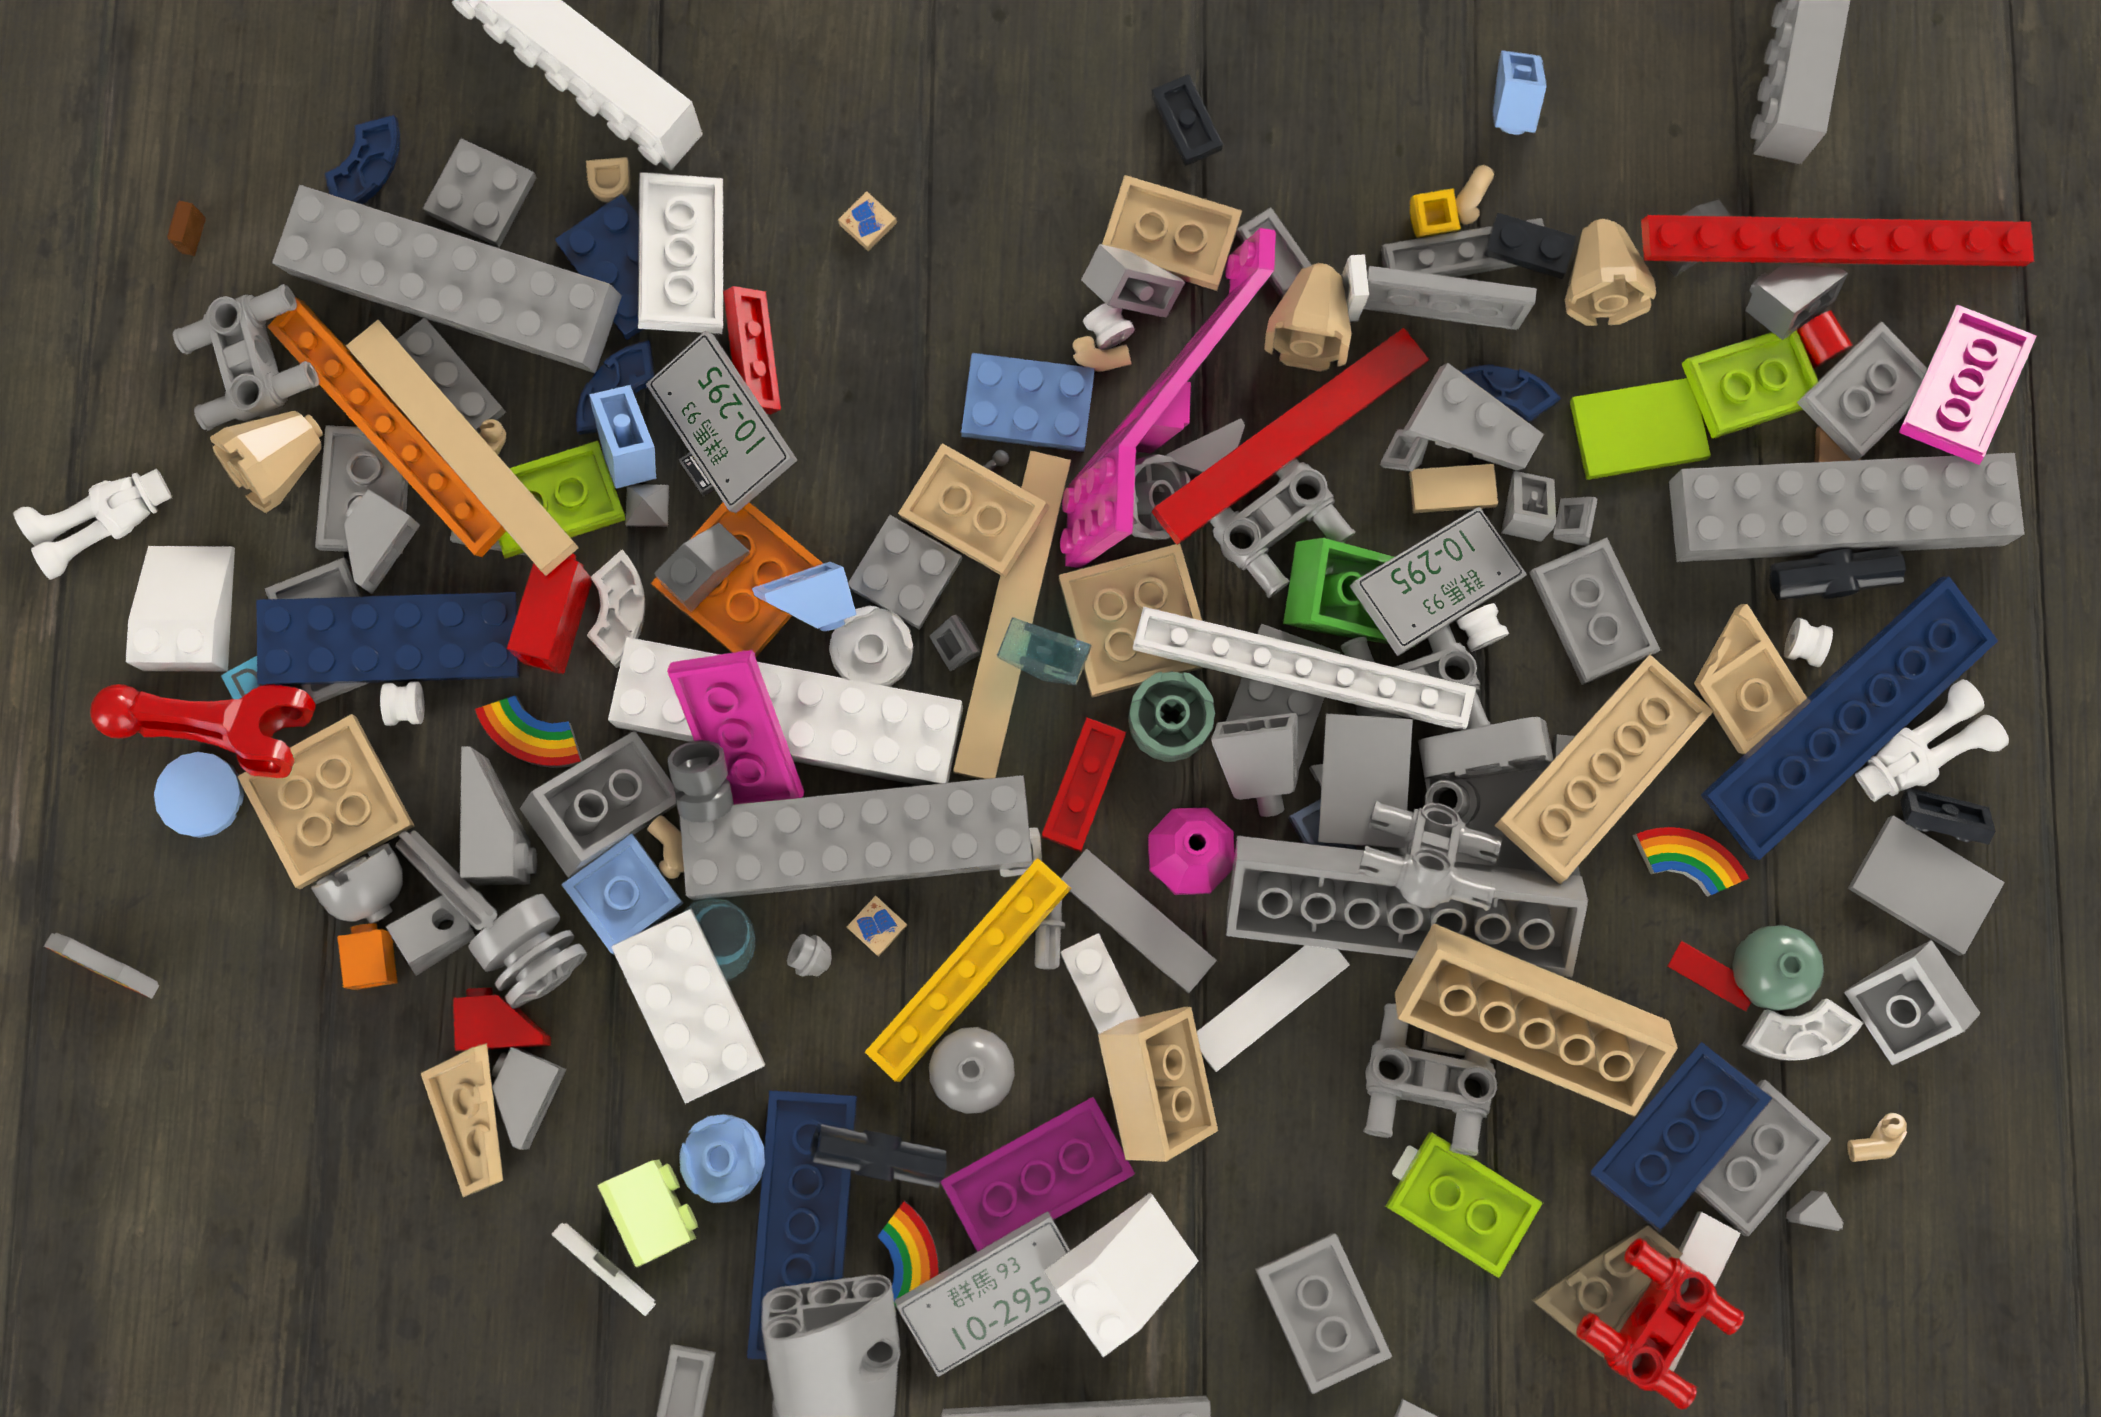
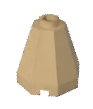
(1608, 277)
(1311, 321)
(268, 455)

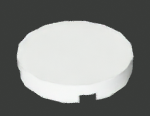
(872, 647)

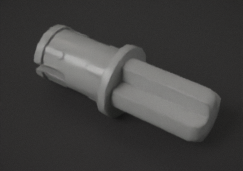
(1048, 940)

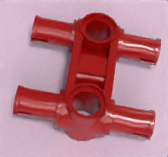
(1660, 1324)

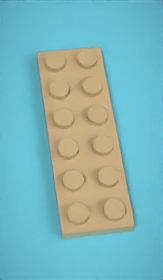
(1604, 769)

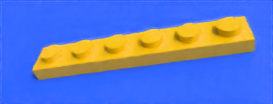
(968, 970)

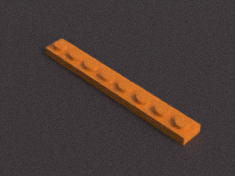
(387, 427)

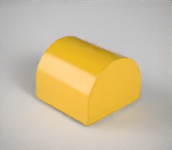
(1434, 213)

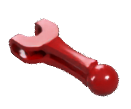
(232, 724)

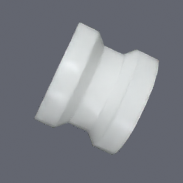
(1108, 326)
(1482, 627)
(1808, 642)
(402, 703)

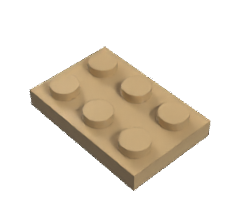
(1173, 230)
(973, 510)

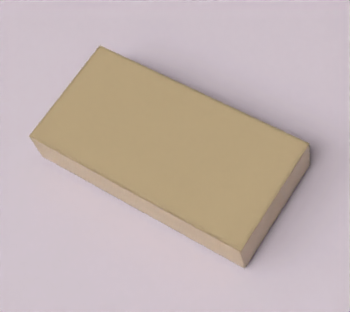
(1453, 488)

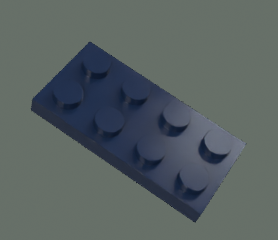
(1680, 1136)

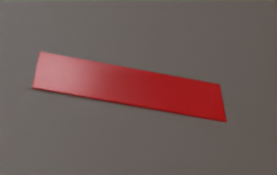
(1708, 974)

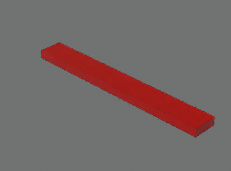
(1289, 436)

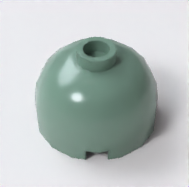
(1778, 967)

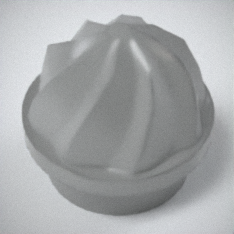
(809, 956)

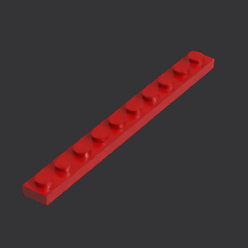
(1836, 240)

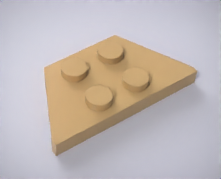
(1747, 682)

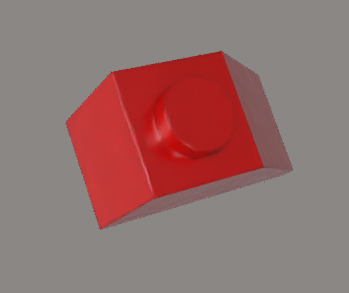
(491, 1021)

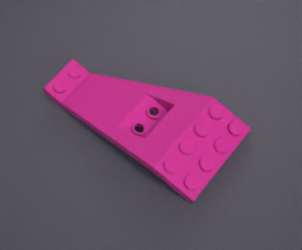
(1102, 494)

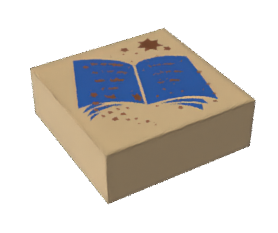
(867, 221)
(877, 926)

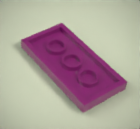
(1038, 1173)

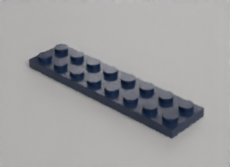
(1849, 718)

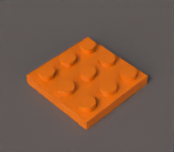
(731, 609)

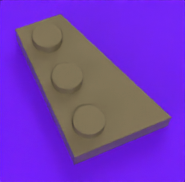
(1603, 1286)

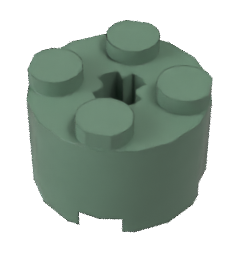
(1171, 692)

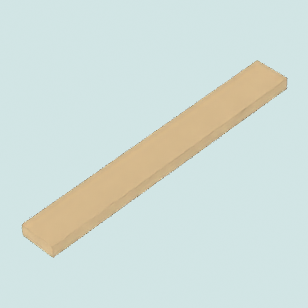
(462, 448)
(1017, 598)

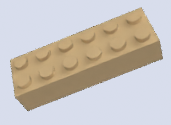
(1534, 1020)

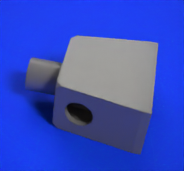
(1259, 758)
(421, 939)

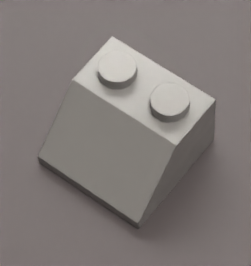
(1913, 1003)

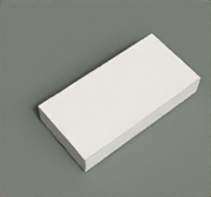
(1355, 285)

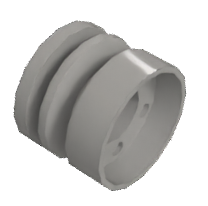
(523, 944)

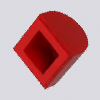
(1823, 339)

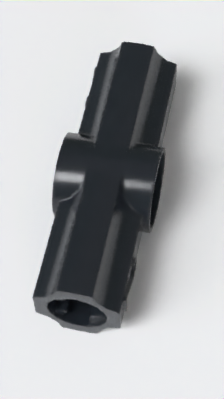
(1837, 574)
(878, 1155)

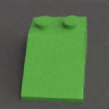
(1321, 590)

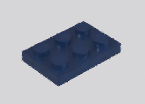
(608, 250)

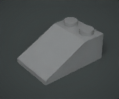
(599, 803)
(491, 835)

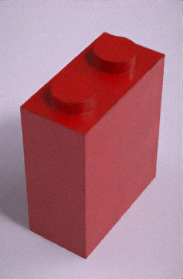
(550, 615)

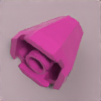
(1183, 868)

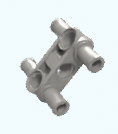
(245, 357)
(1276, 516)
(1445, 653)
(1428, 869)
(1429, 1081)

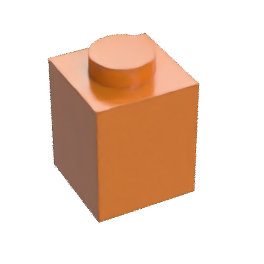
(367, 957)

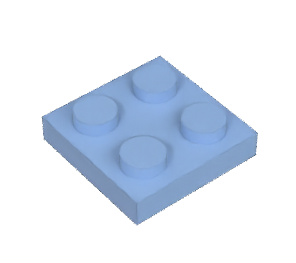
(622, 892)

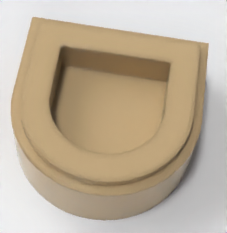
(608, 178)

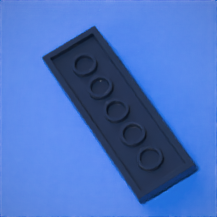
(385, 638)
(800, 1201)

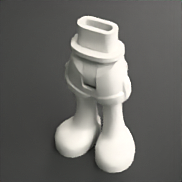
(115, 504)
(1909, 762)

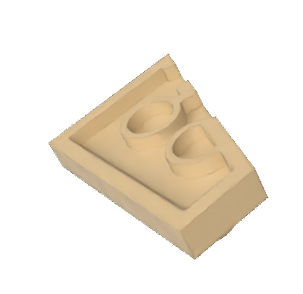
(466, 1117)

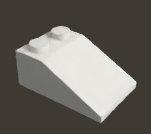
(182, 610)
(1122, 1273)

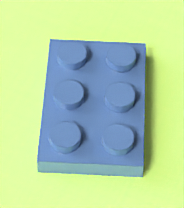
(1027, 402)

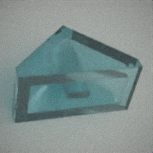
(1043, 652)

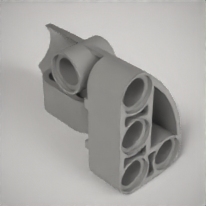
(1489, 773)
(832, 1348)

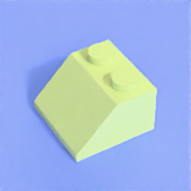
(649, 1211)

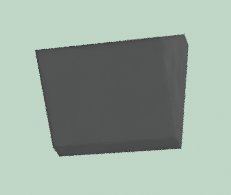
(955, 643)

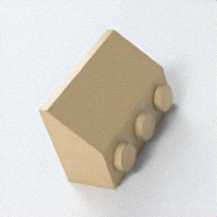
(1158, 1084)

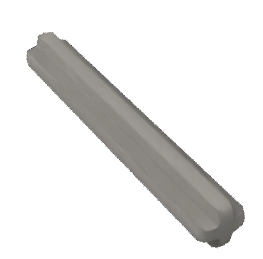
(446, 880)

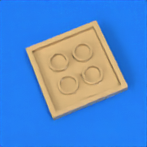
(1107, 609)
(329, 805)

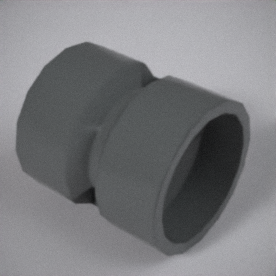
(700, 781)

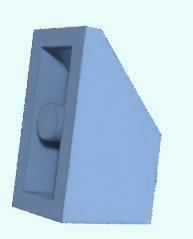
(1518, 92)
(623, 436)
(813, 596)

